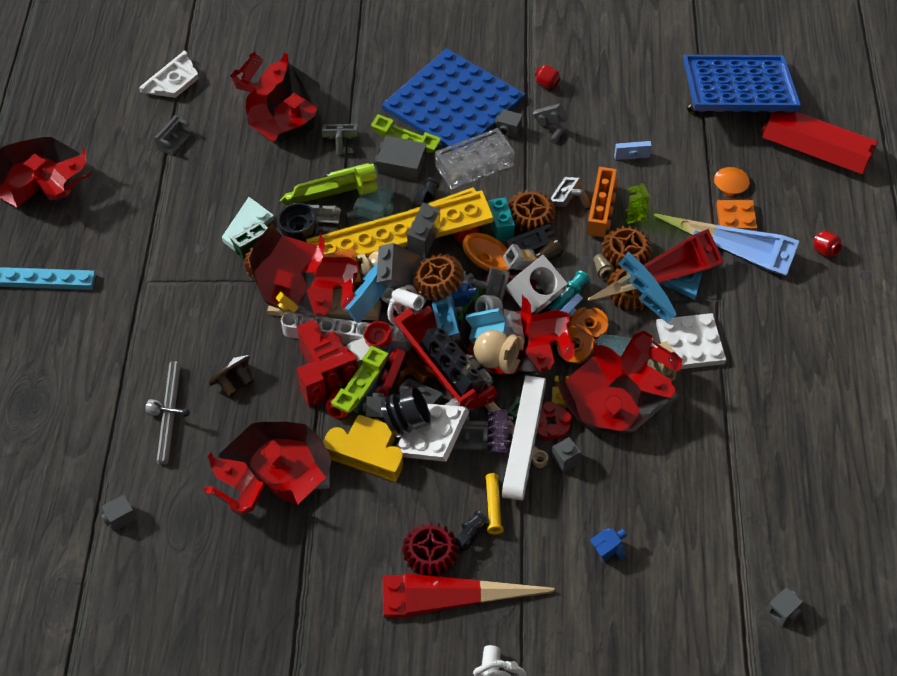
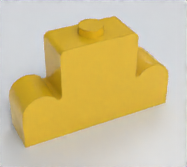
(366, 448)

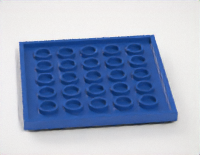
(740, 83)
(452, 99)

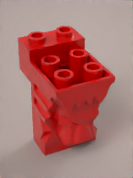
(328, 362)

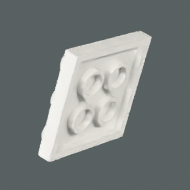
(693, 339)
(436, 439)

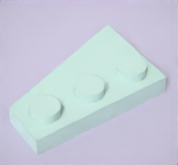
(248, 216)

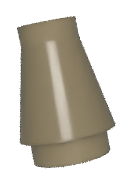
(603, 267)

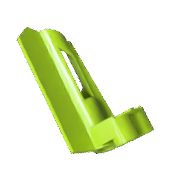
(358, 177)

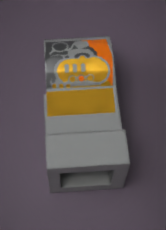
(520, 258)

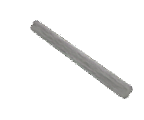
(168, 417)

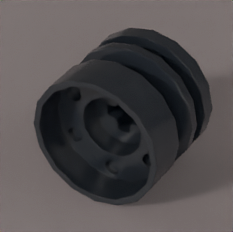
(298, 222)
(405, 411)

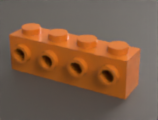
(601, 202)

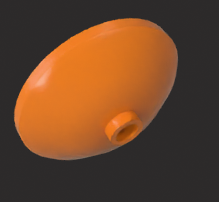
(485, 251)

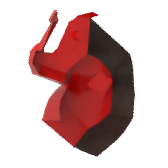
(281, 101)
(303, 276)
(538, 332)
(622, 391)
(273, 456)

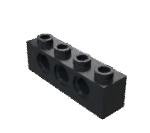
(451, 361)

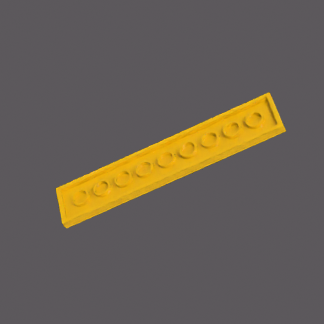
(455, 216)

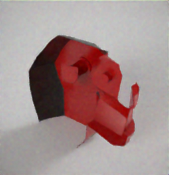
(38, 166)

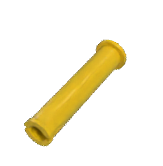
(493, 504)

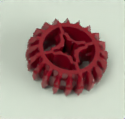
(413, 547)

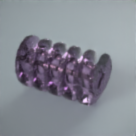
(499, 431)

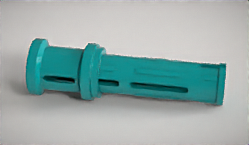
(572, 288)

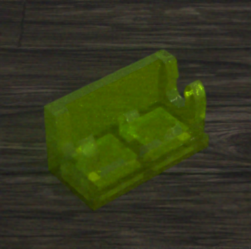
(638, 204)

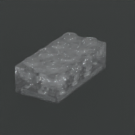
(474, 158)

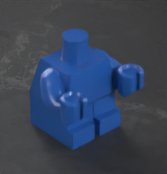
(463, 295)
(609, 543)

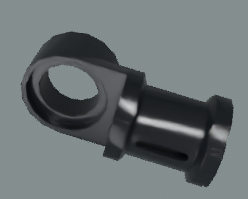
(427, 192)
(470, 528)

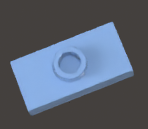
(632, 150)
(569, 307)

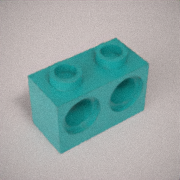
(503, 222)

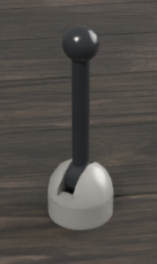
(154, 407)

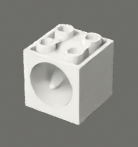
(546, 276)

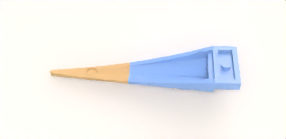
(762, 249)

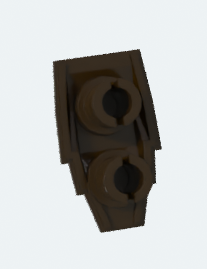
(237, 367)

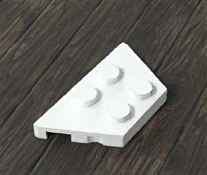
(172, 78)

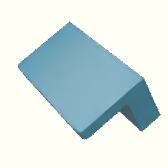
(487, 320)

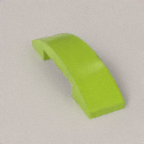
(384, 127)
(362, 381)

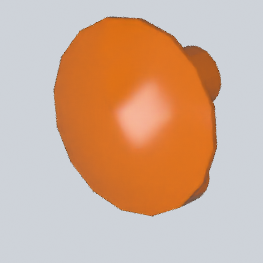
(731, 181)

